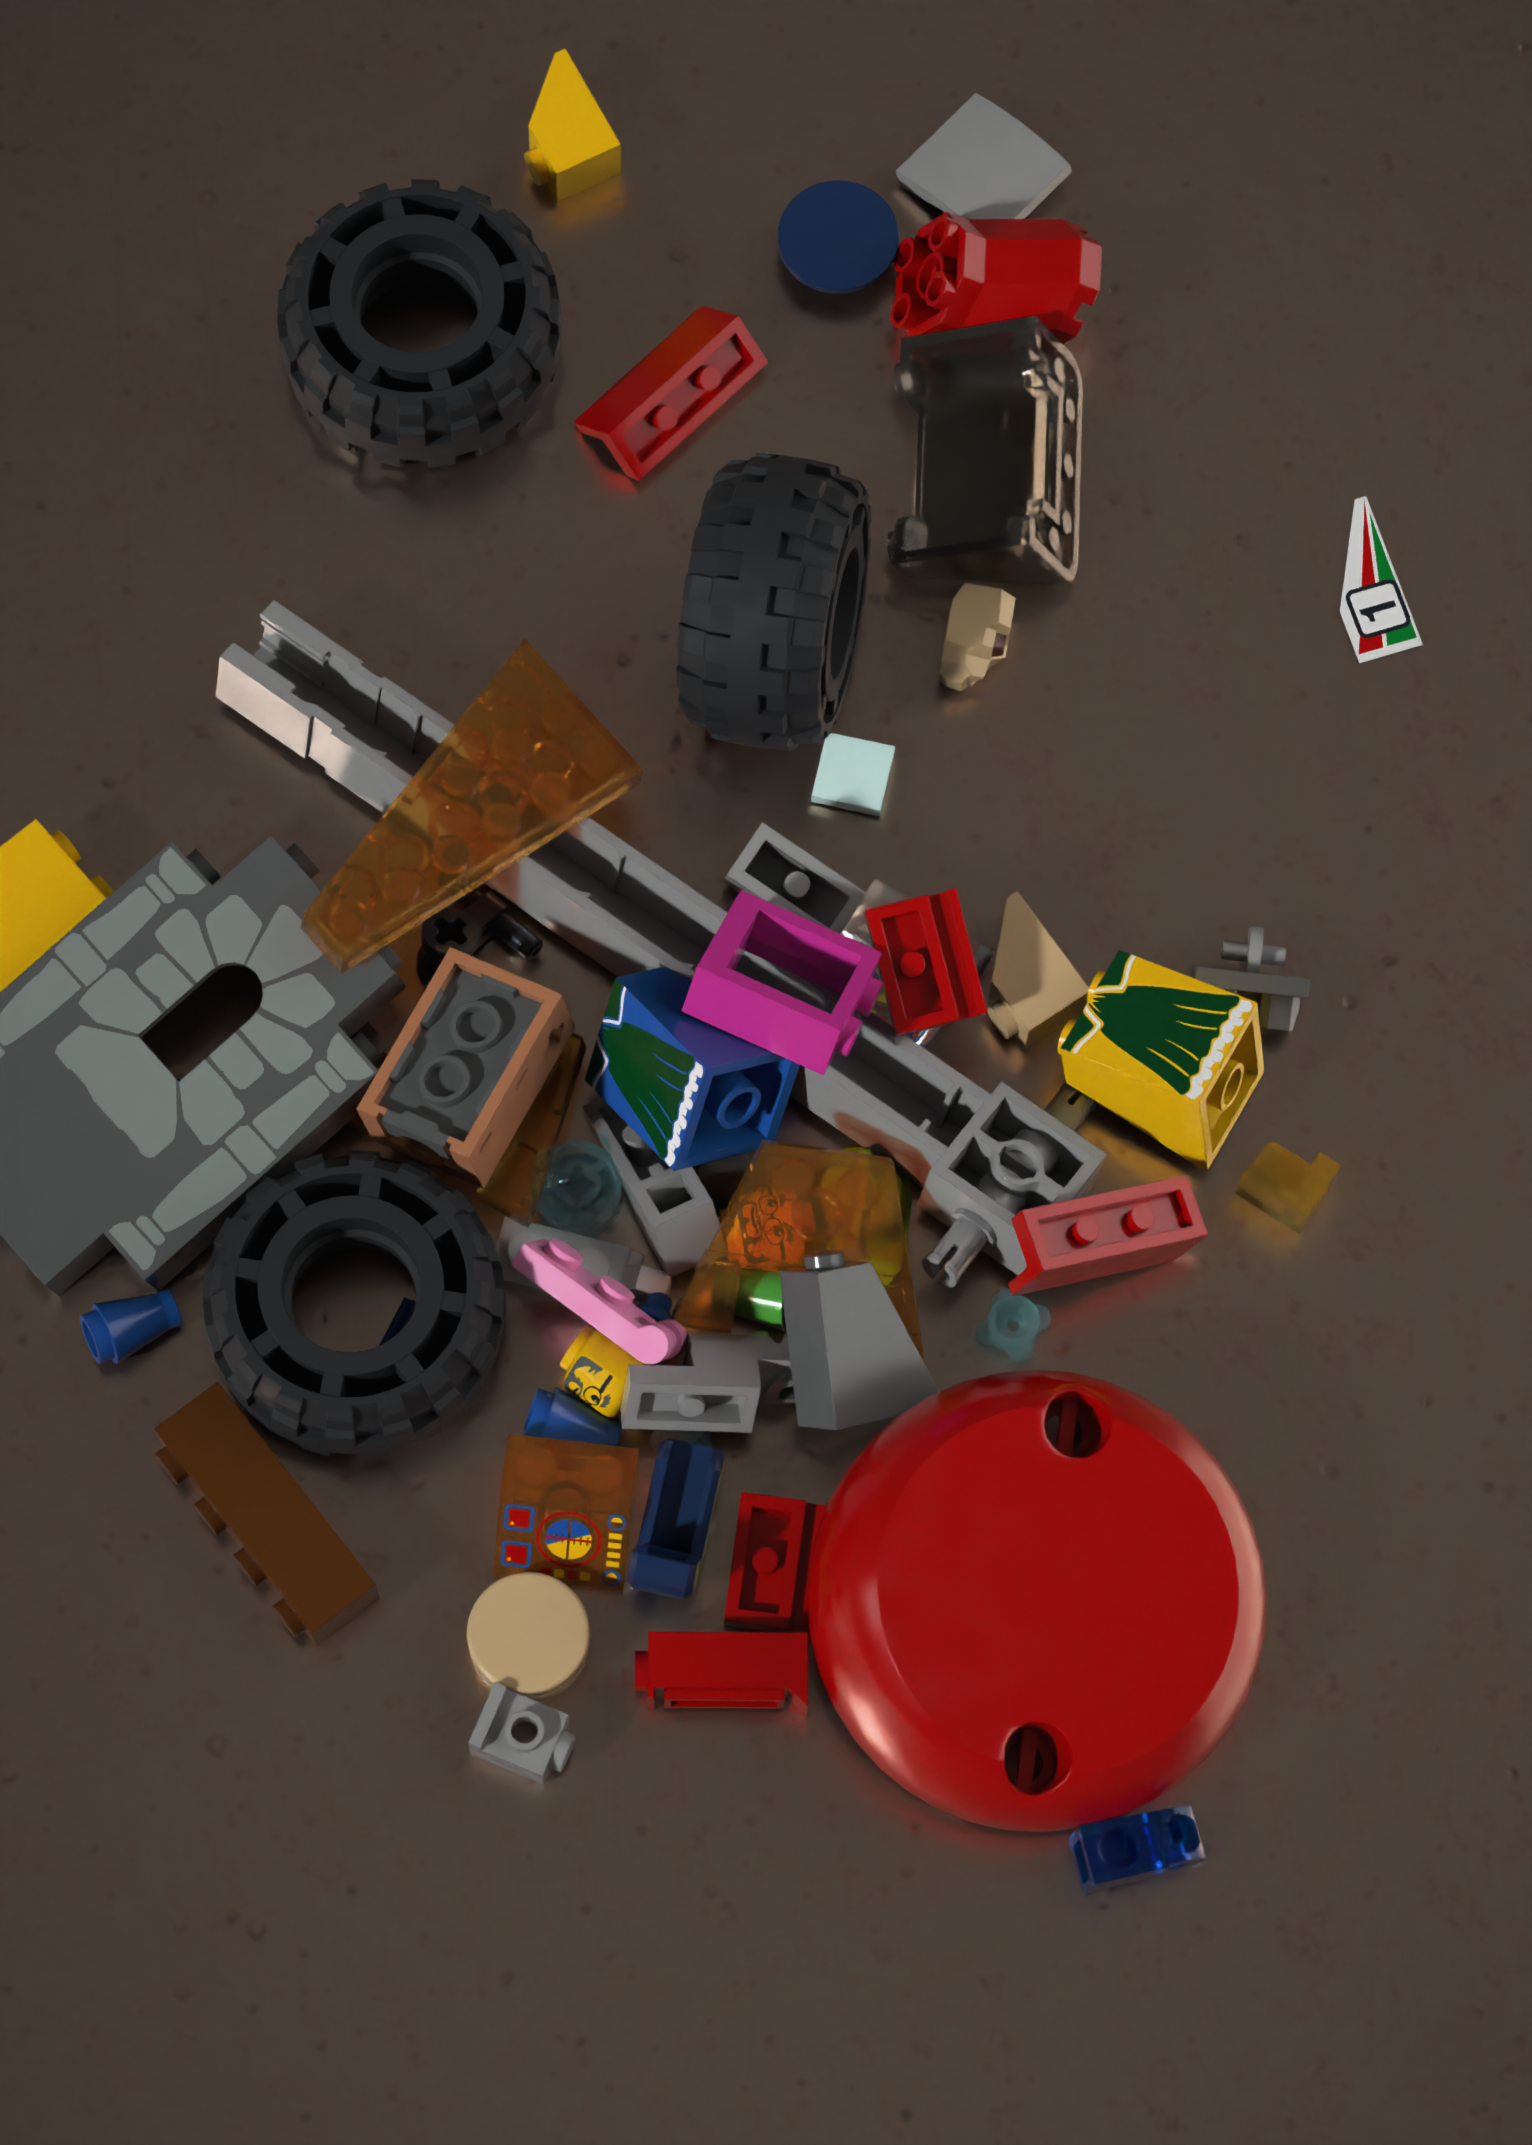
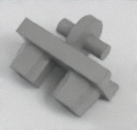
(1279, 993)

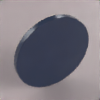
(838, 237)

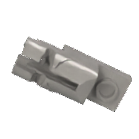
(713, 1388)

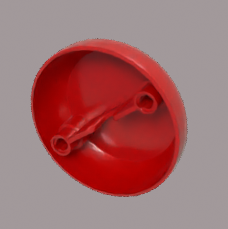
(1037, 1598)

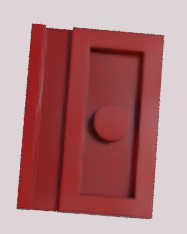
(926, 962)
(772, 1563)

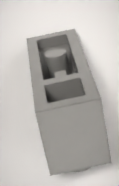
(667, 1203)

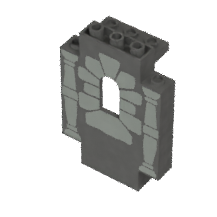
(100, 1131)

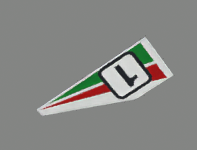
(1371, 593)

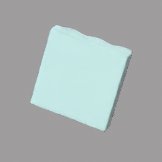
(853, 774)

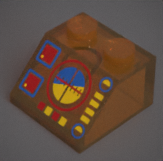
(566, 1511)

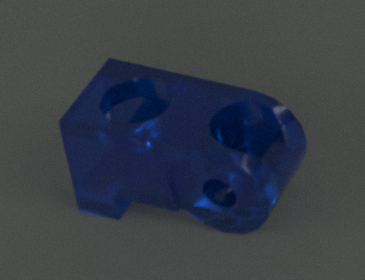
(1135, 1848)

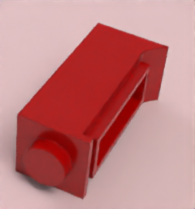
(724, 1670)

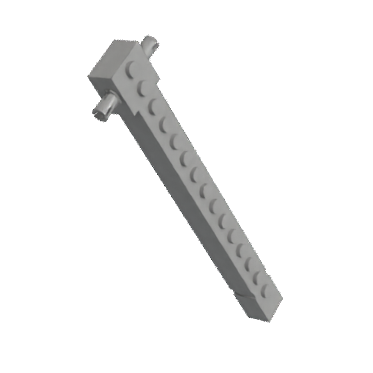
(966, 1148)

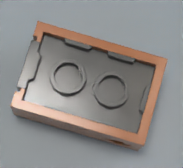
(466, 1067)

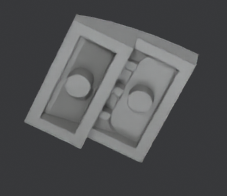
(983, 165)

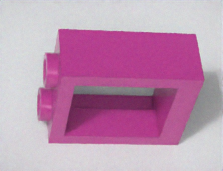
(768, 1015)

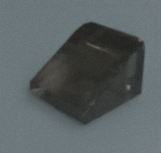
(723, 1177)

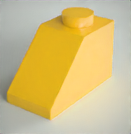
(569, 134)

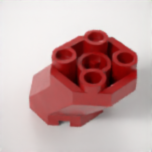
(994, 272)

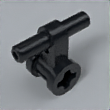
(469, 929)

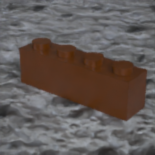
(266, 1515)

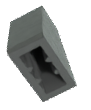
(848, 1345)

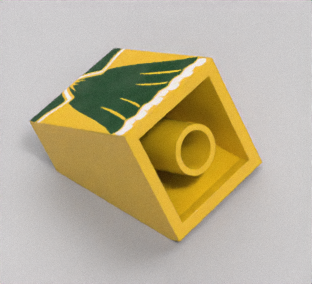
(1165, 1054)

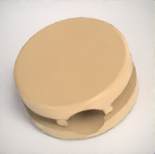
(529, 1635)

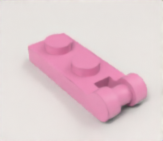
(599, 1302)

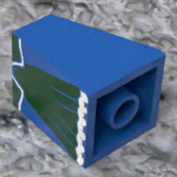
(683, 1081)

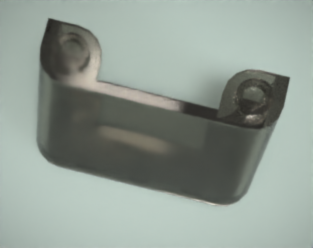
(992, 455)

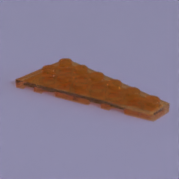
(490, 794)

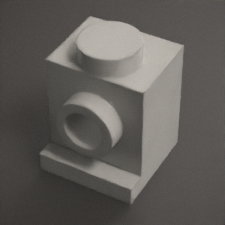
(494, 1740)

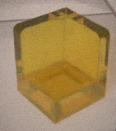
(1287, 1184)

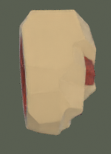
(975, 634)

